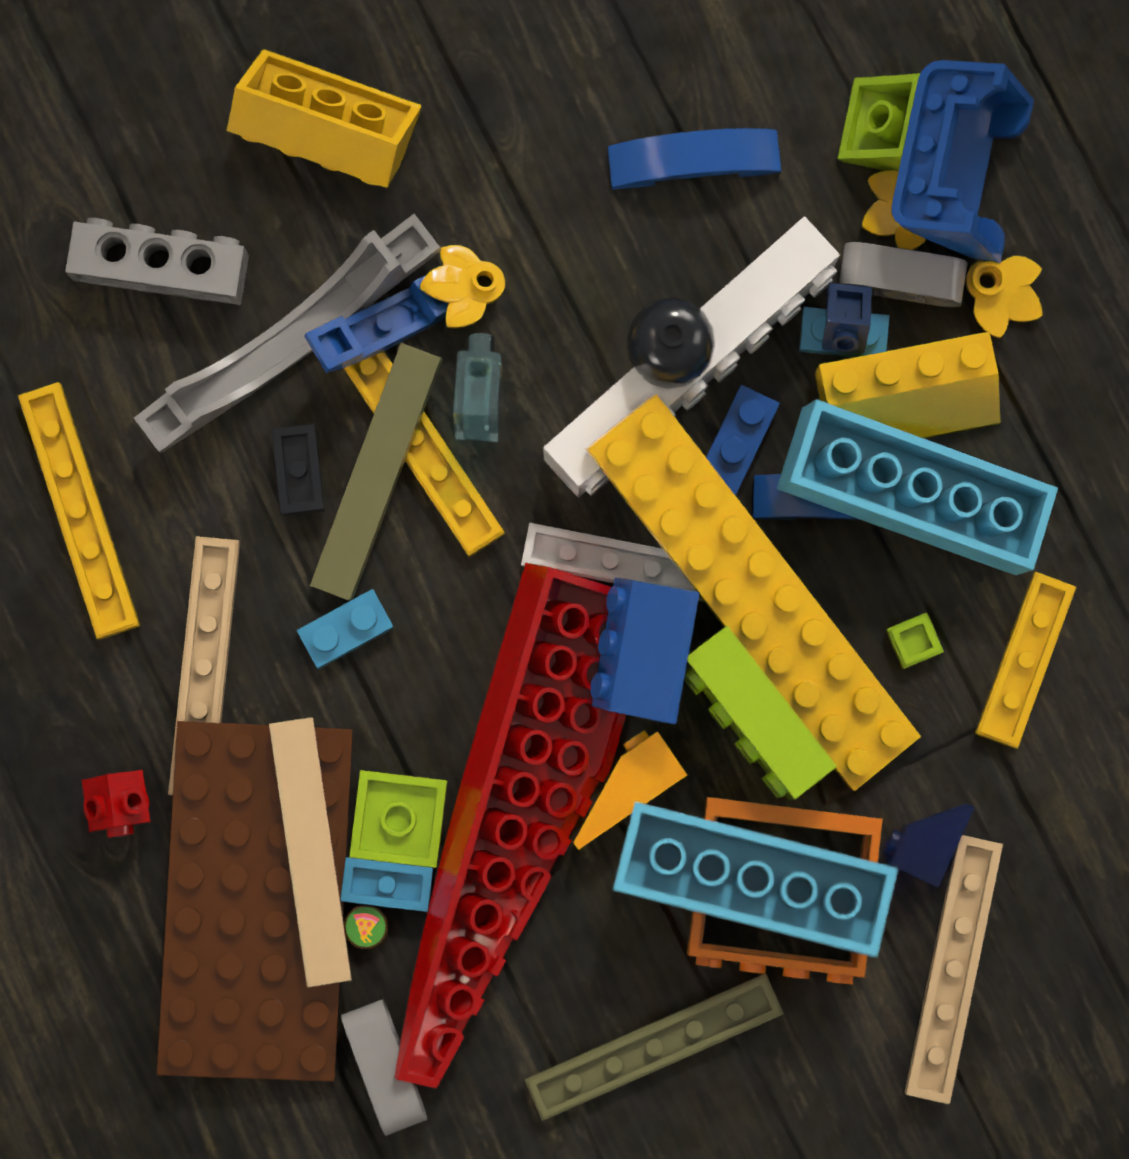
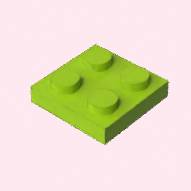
(398, 819)

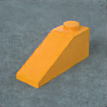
(638, 777)

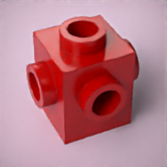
(116, 802)

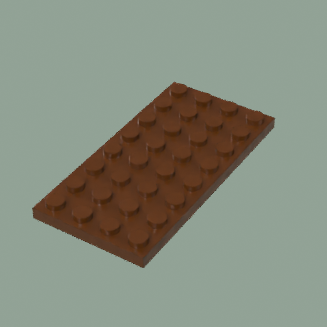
(232, 935)

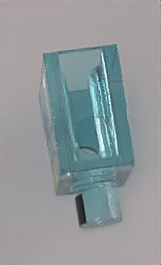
(478, 390)

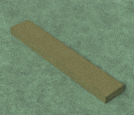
(376, 472)
(653, 1046)

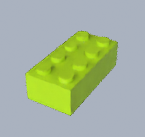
(758, 715)

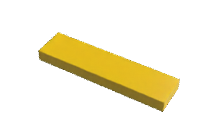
(1025, 660)

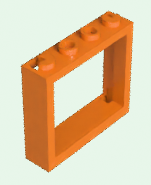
(794, 965)

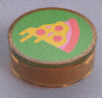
(366, 926)

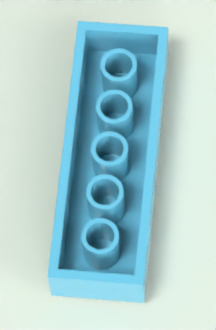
(917, 488)
(755, 879)

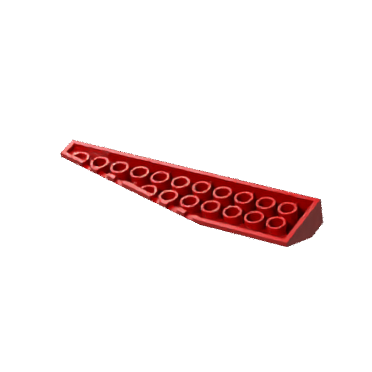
(515, 808)

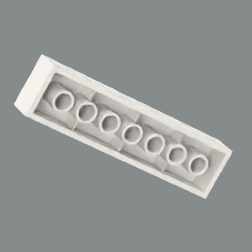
(741, 321)

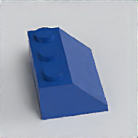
(644, 650)

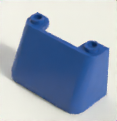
(948, 153)

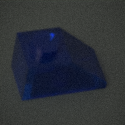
(928, 844)

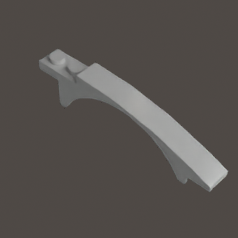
(356, 285)

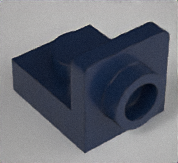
(847, 318)

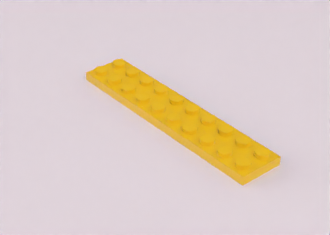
(752, 590)

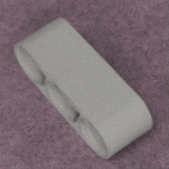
(904, 274)
(376, 1053)

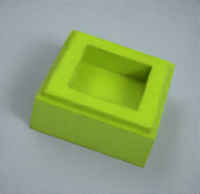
(914, 640)

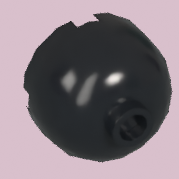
(670, 342)

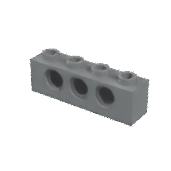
(220, 283)

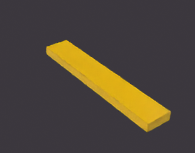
(434, 466)
(79, 511)

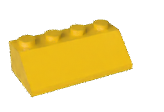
(323, 118)
(919, 387)

